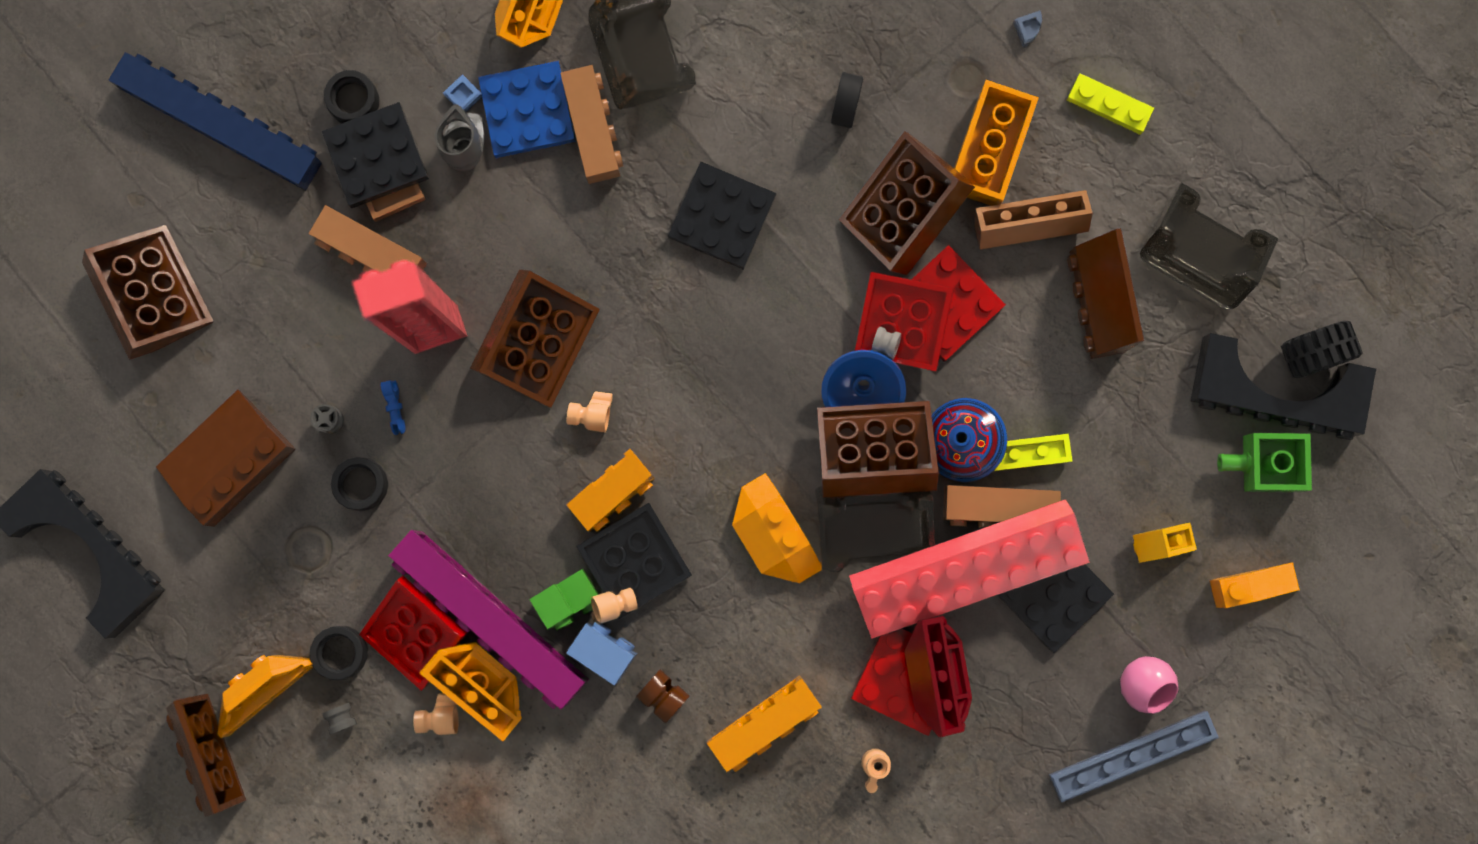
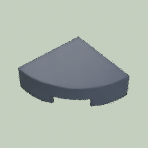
(1028, 27)

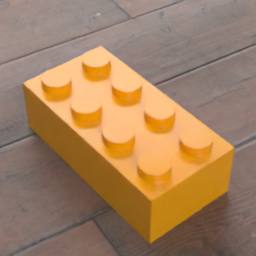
(994, 140)

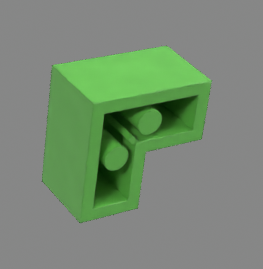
(564, 600)

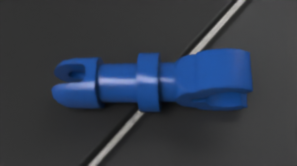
(391, 394)

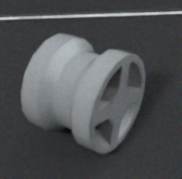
(886, 342)

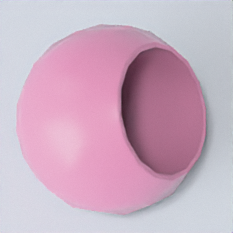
(1149, 684)

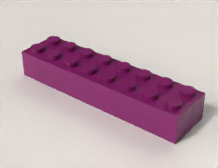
(488, 618)

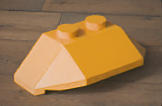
(526, 20)
(773, 533)
(477, 686)
(258, 688)

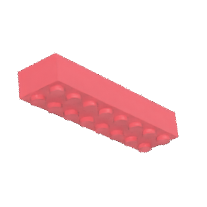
(409, 307)
(969, 568)

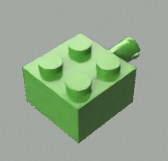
(1272, 462)

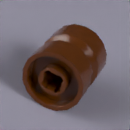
(662, 696)

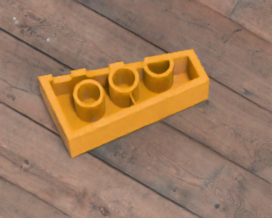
(764, 724)

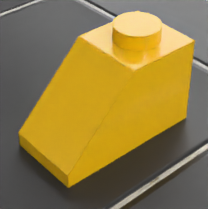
(1164, 542)

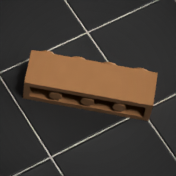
(590, 124)
(1033, 219)
(358, 243)
(992, 505)

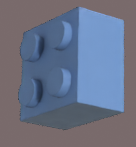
(602, 652)

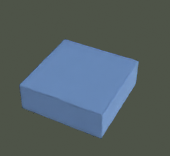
(462, 93)

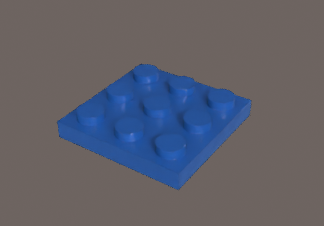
(526, 109)

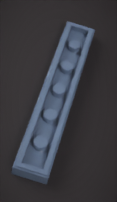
(1133, 756)

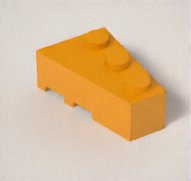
(611, 492)

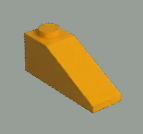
(1254, 585)

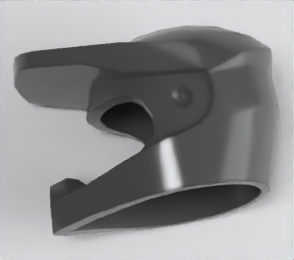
(463, 140)

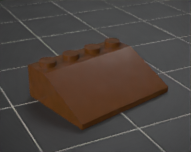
(906, 204)
(146, 290)
(1105, 295)
(535, 338)
(877, 449)
(224, 459)
(205, 754)

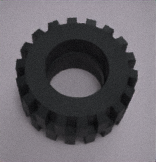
(1321, 349)

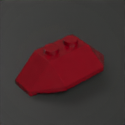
(938, 676)

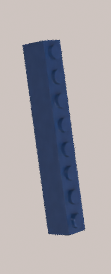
(216, 121)

